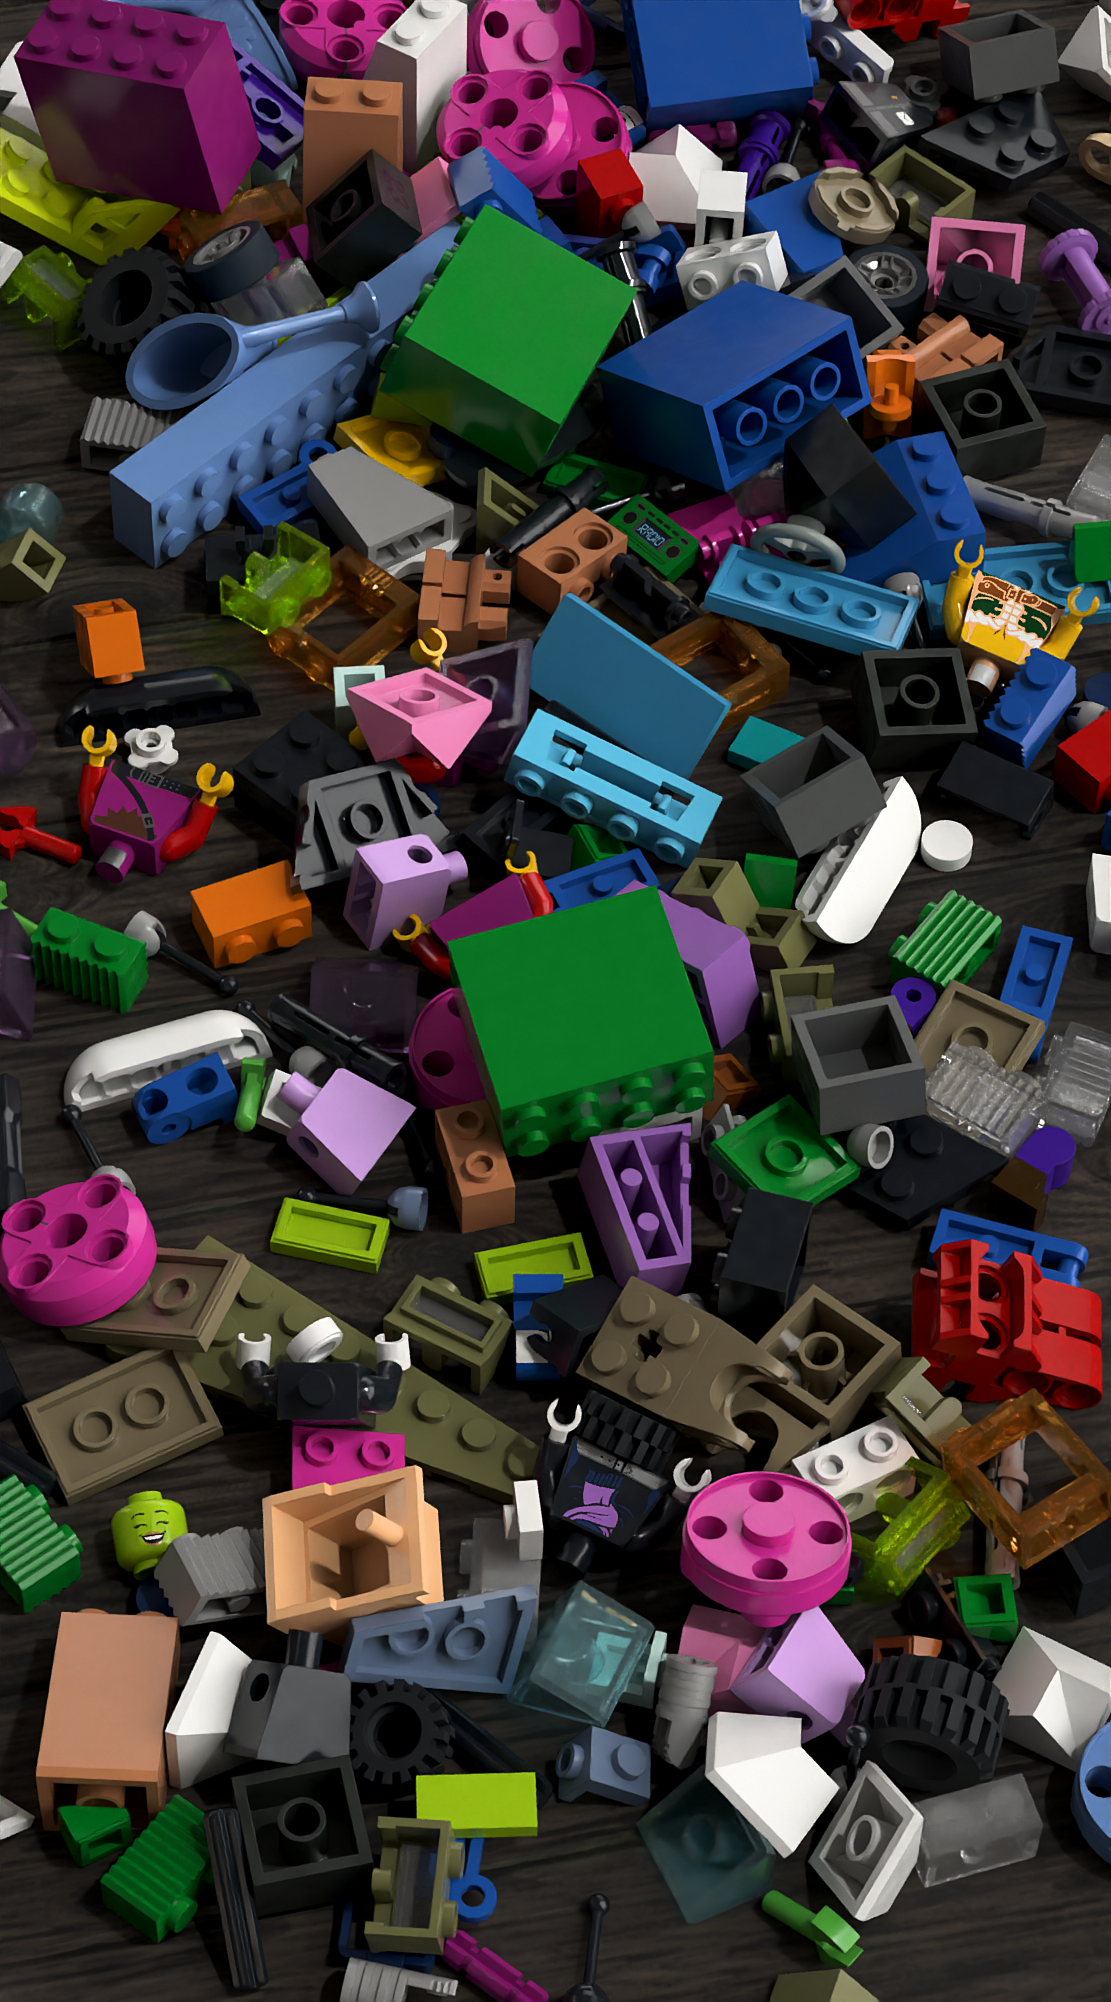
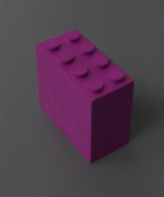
(139, 102)

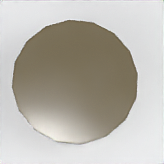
(853, 206)

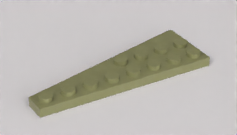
(439, 1426)

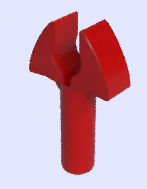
(26, 835)

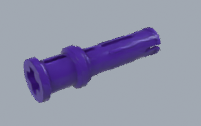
(761, 148)

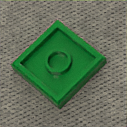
(784, 1155)

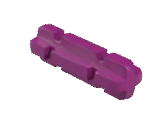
(722, 135)
(490, 1971)

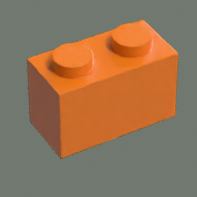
(109, 640)
(250, 915)

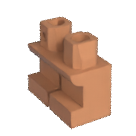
(947, 348)
(455, 597)

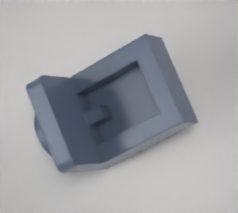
(605, 1766)

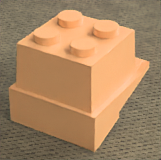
(350, 1552)

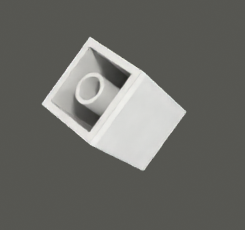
(428, 56)

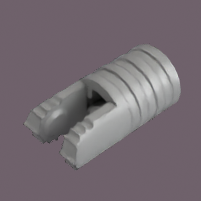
(682, 1708)
(385, 1983)

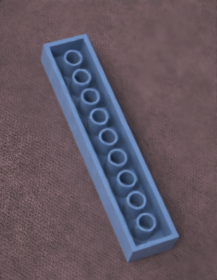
(262, 419)

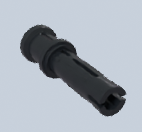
(620, 263)

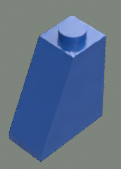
(803, 238)

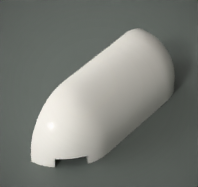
(862, 869)
(126, 1063)

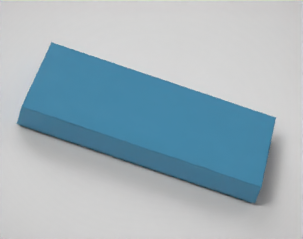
(1034, 567)
(809, 602)
(625, 687)

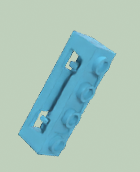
(612, 789)

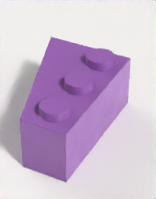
(716, 966)
(641, 1202)

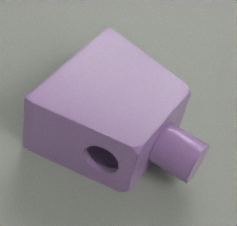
(396, 881)
(342, 1125)
(803, 1674)

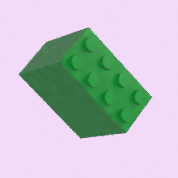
(504, 338)
(582, 1022)

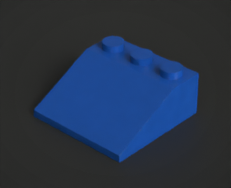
(945, 515)

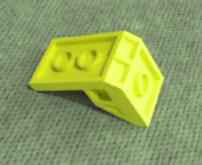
(74, 216)

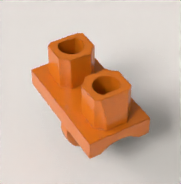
(891, 391)

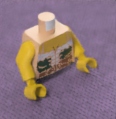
(1001, 623)

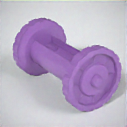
(1071, 259)

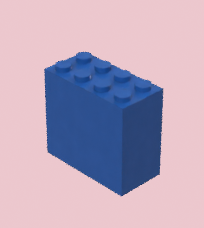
(718, 60)
(732, 383)

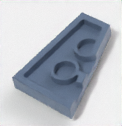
(443, 1644)

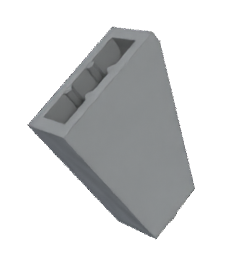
(376, 507)

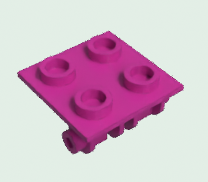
(718, 526)
(342, 1455)

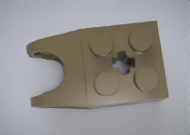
(677, 1364)
(835, 1368)

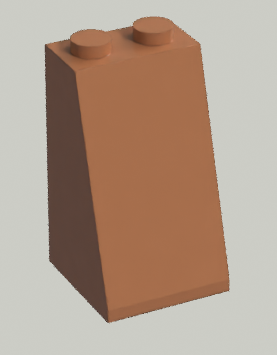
(343, 124)
(109, 1715)

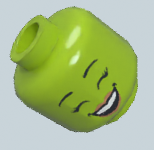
(145, 1530)

